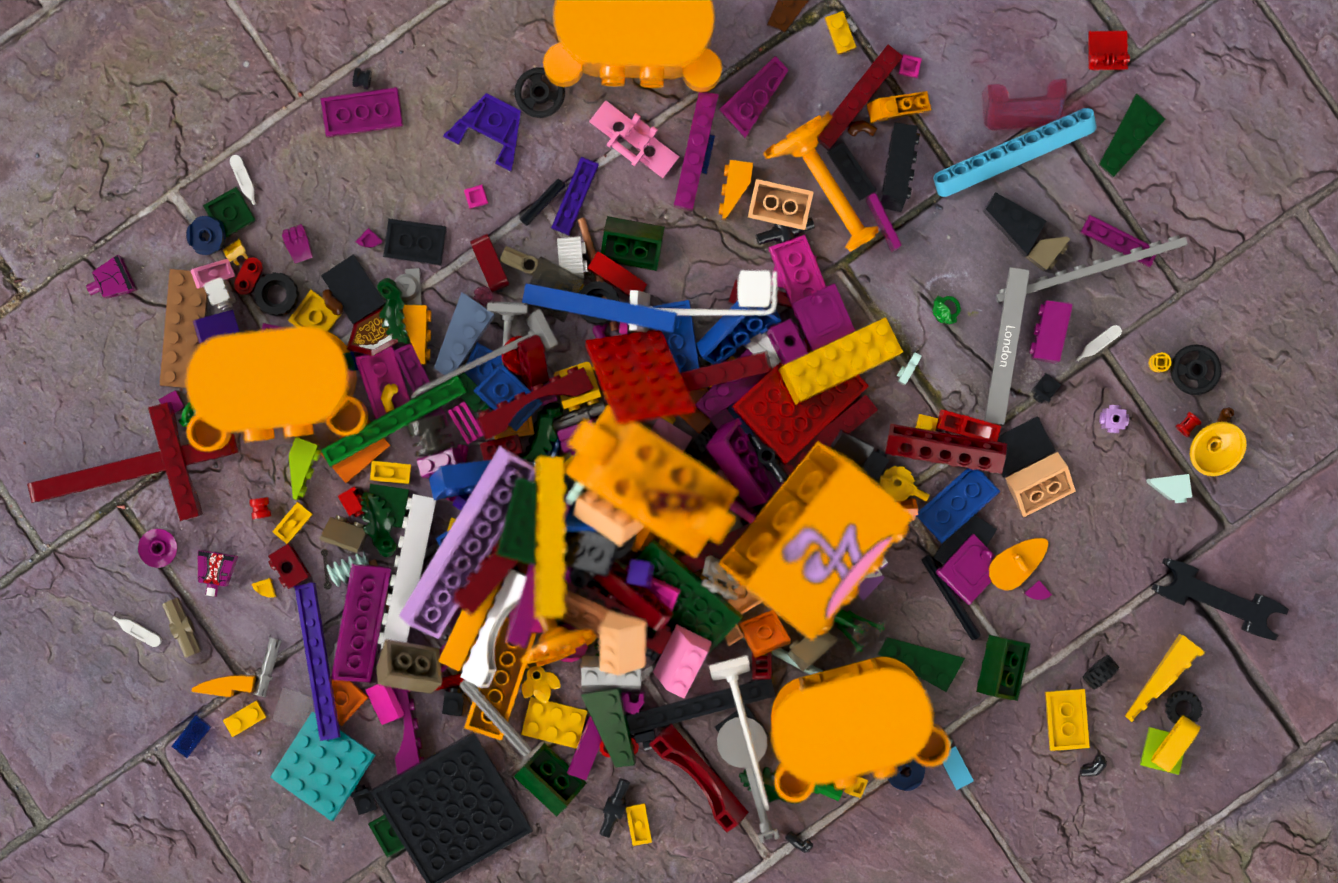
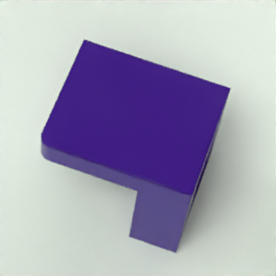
(640, 573)

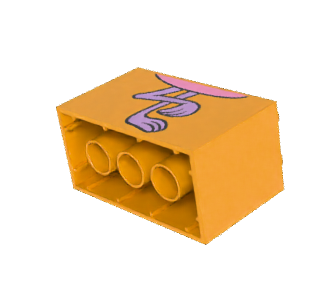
(817, 541)

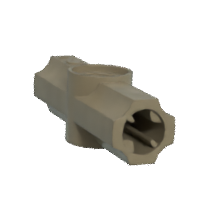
(517, 260)
(181, 627)

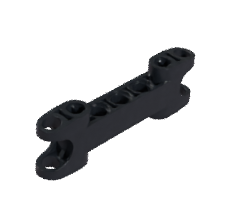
(1252, 612)

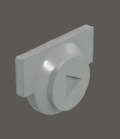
(410, 286)

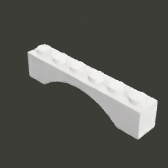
(481, 664)

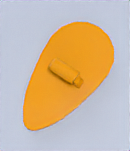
(1017, 563)

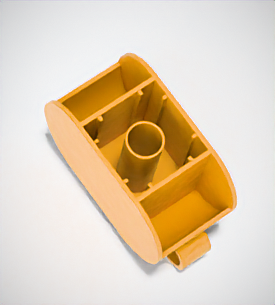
(634, 41)
(271, 383)
(629, 460)
(852, 724)

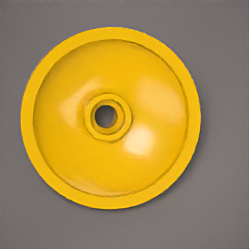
(1223, 454)

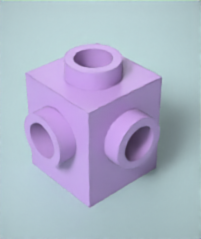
(1107, 422)

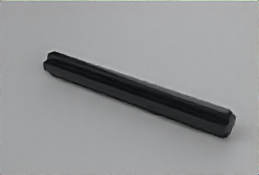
(951, 598)

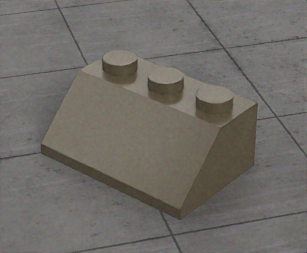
(409, 666)

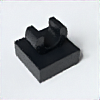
(645, 737)

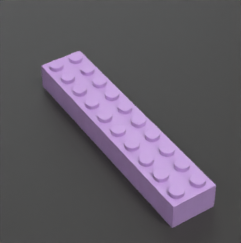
(466, 544)

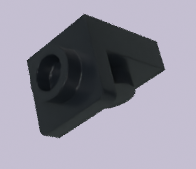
(1045, 389)
(453, 702)
(363, 799)

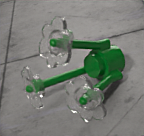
(845, 620)

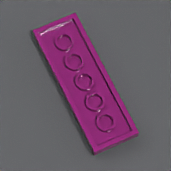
(361, 623)

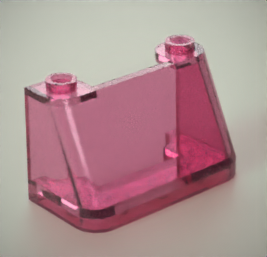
(1028, 112)

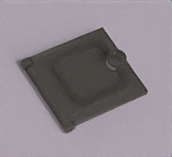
(555, 277)

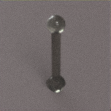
(324, 552)

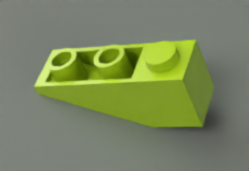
(301, 461)

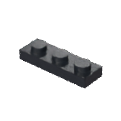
(851, 171)

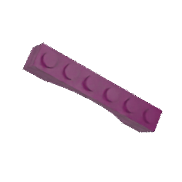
(695, 151)
(409, 751)

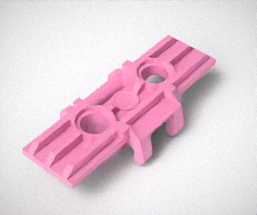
(638, 135)

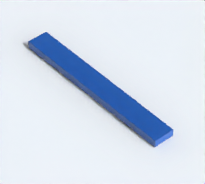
(599, 307)

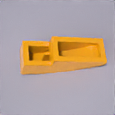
(227, 685)

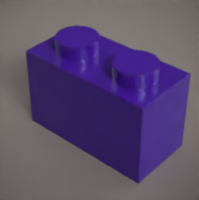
(216, 325)

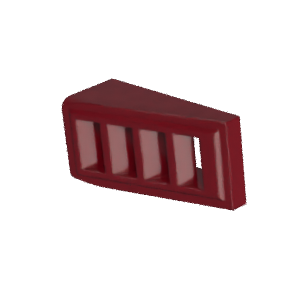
(762, 674)

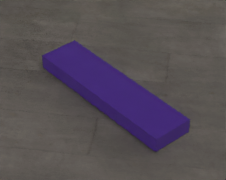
(575, 196)

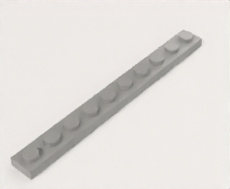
(1101, 265)

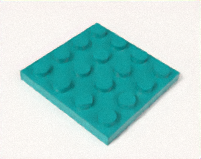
(322, 771)

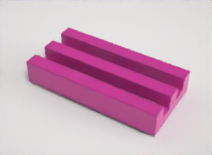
(459, 426)

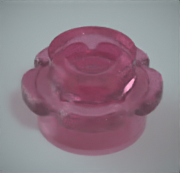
(483, 290)

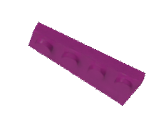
(749, 101)
(725, 394)

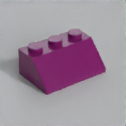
(1050, 331)

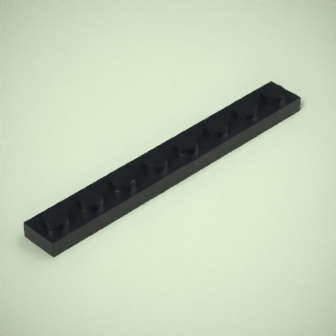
(698, 706)

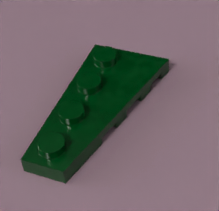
(518, 532)

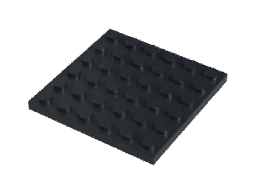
(451, 810)

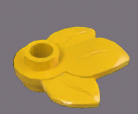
(540, 687)

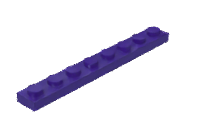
(317, 662)

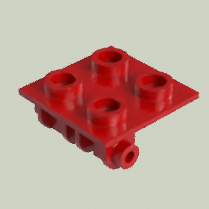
(1108, 50)

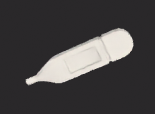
(243, 177)
(1100, 341)
(139, 632)

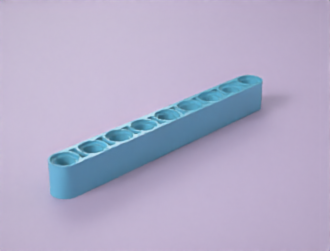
(1015, 152)

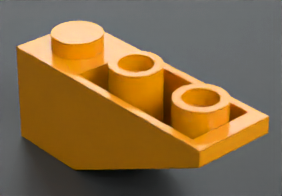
(898, 106)
(738, 181)
(416, 324)

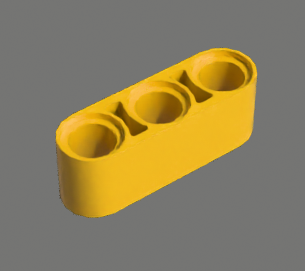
(1175, 743)

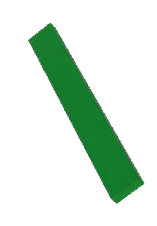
(394, 420)

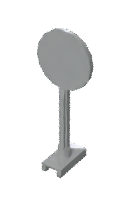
(735, 751)

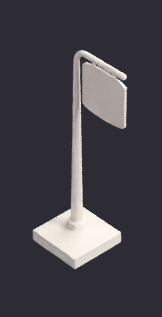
(753, 291)
(730, 671)

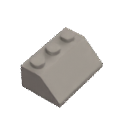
(594, 680)

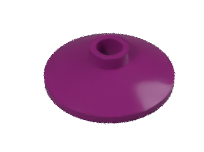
(148, 552)

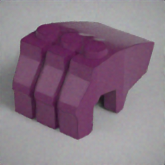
(297, 243)
(630, 705)

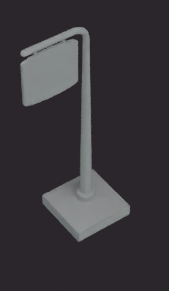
(508, 311)
(537, 325)

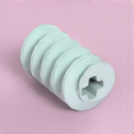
(343, 571)

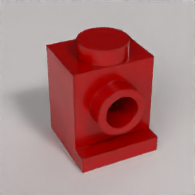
(352, 502)

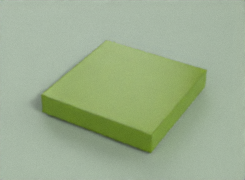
(1153, 741)

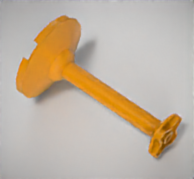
(803, 143)
(555, 641)

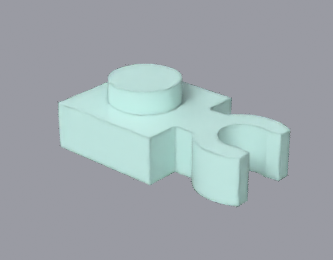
(905, 372)
(575, 493)

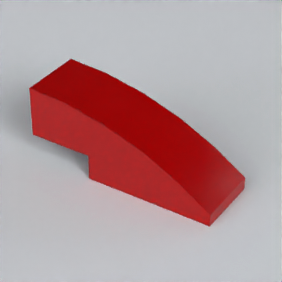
(615, 274)
(967, 426)

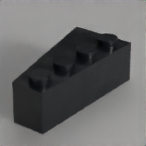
(898, 166)

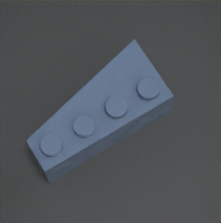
(464, 332)

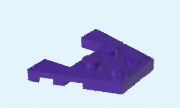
(494, 120)

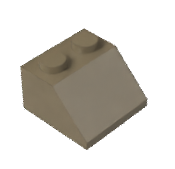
(344, 534)
(808, 651)

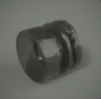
(430, 435)

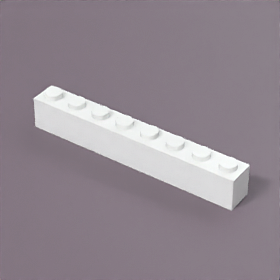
(408, 566)

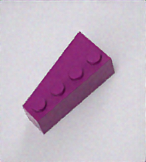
(740, 464)

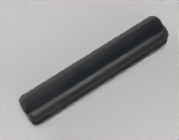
(542, 202)

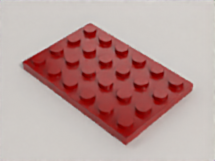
(639, 376)
(787, 426)

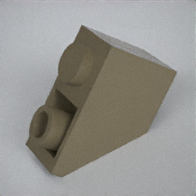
(1045, 252)

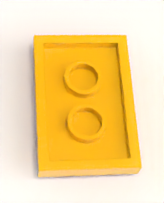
(1067, 719)
(554, 722)

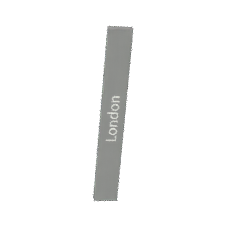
(1006, 345)

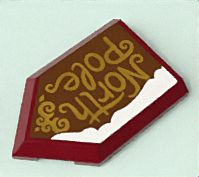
(369, 336)

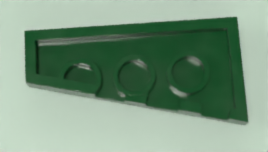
(1134, 130)
(928, 664)
(611, 722)

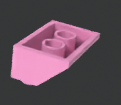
(681, 660)

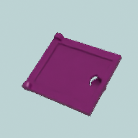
(823, 317)
(967, 571)

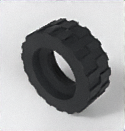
(276, 279)
(598, 288)

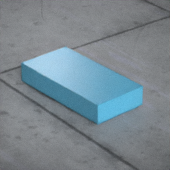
(957, 769)

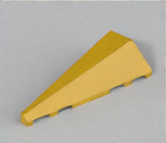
(1172, 665)

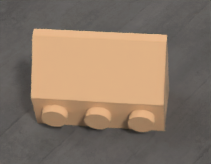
(780, 204)
(1040, 484)
(606, 517)
(622, 644)

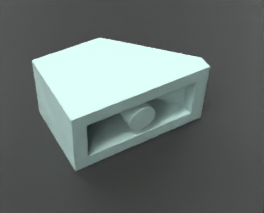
(1173, 487)

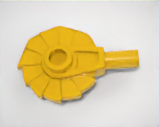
(900, 484)

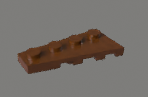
(785, 13)

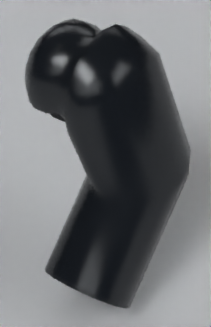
(1094, 770)
(798, 843)

